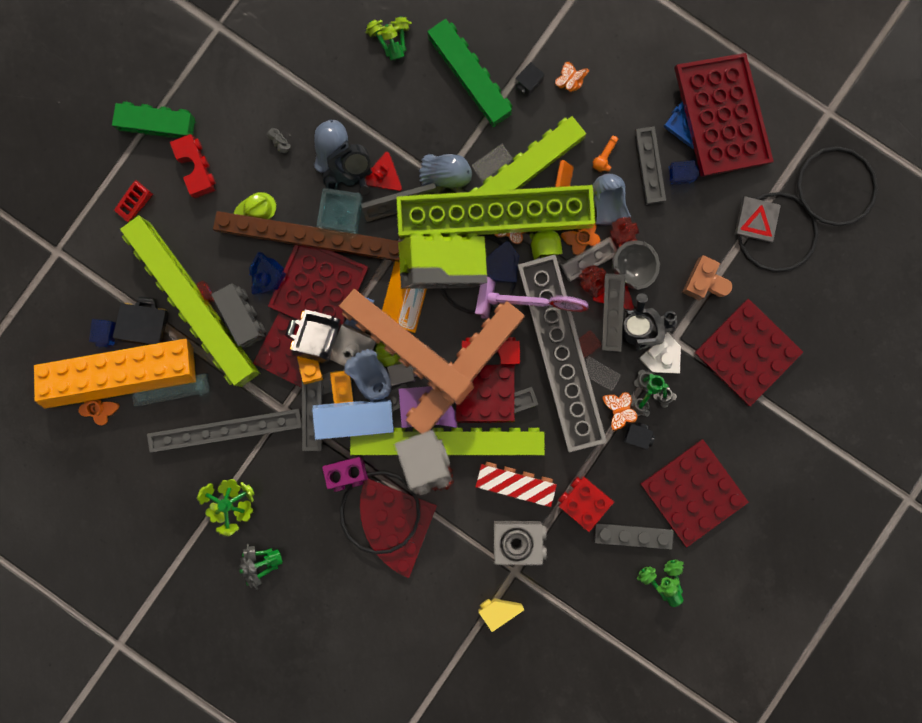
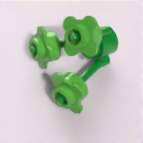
(669, 588)

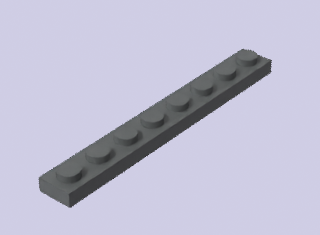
(224, 430)

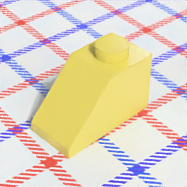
(499, 612)

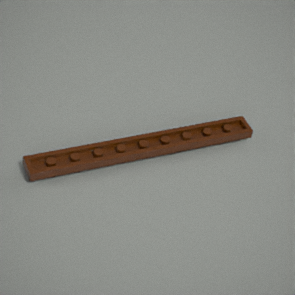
(306, 236)

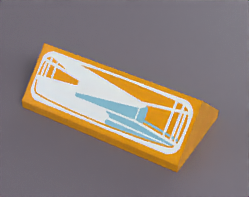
(403, 304)

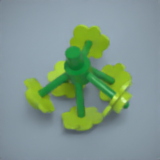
(219, 511)

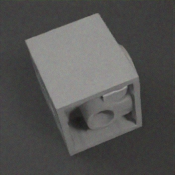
(424, 462)
(528, 552)

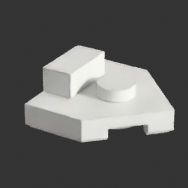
(663, 357)

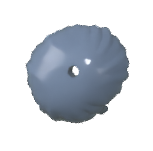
(327, 139)
(445, 171)
(609, 199)
(369, 375)

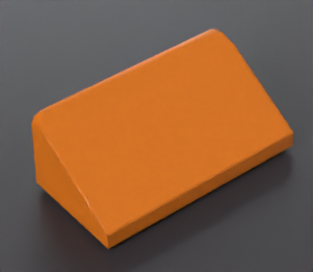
(564, 174)

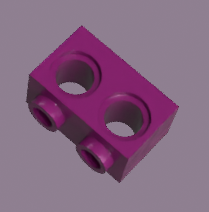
(344, 469)

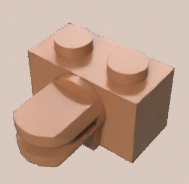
(704, 279)

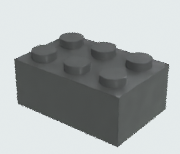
(239, 315)

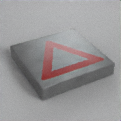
(757, 219)

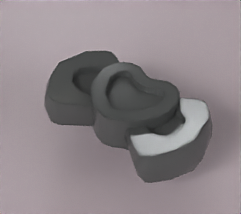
(278, 140)

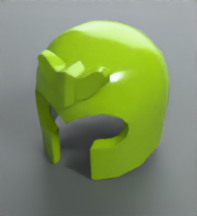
(545, 244)

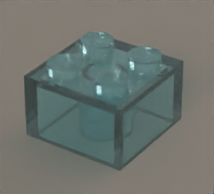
(339, 210)

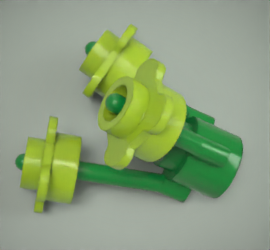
(388, 33)

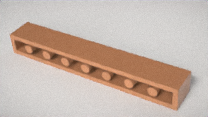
(406, 346)
(469, 364)

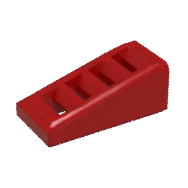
(128, 198)

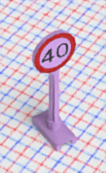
(487, 297)

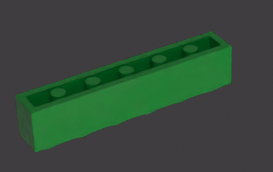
(469, 72)

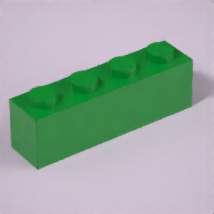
(153, 121)

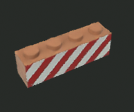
(515, 484)

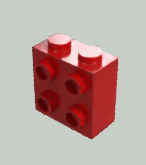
(585, 503)

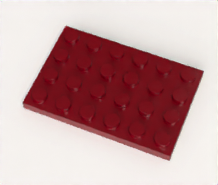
(723, 114)

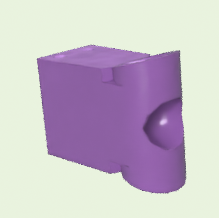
(409, 398)

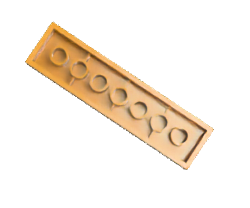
(114, 373)

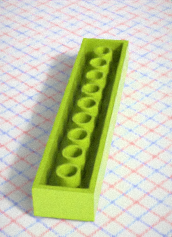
(497, 211)
(187, 298)

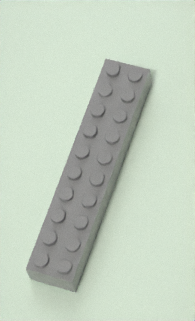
(562, 356)

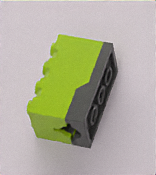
(442, 261)

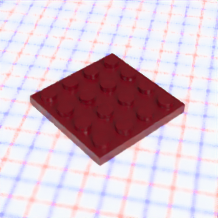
(317, 282)
(748, 352)
(694, 493)

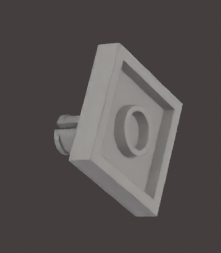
(348, 343)

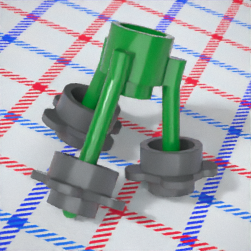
(652, 385)
(248, 568)

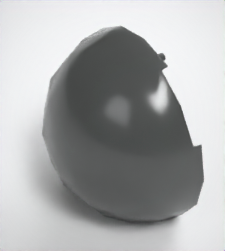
(637, 262)

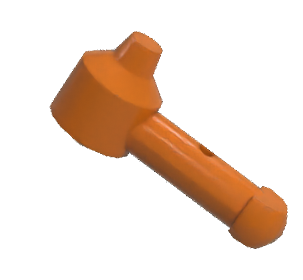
(601, 163)

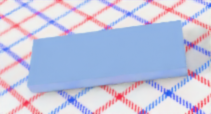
(352, 419)

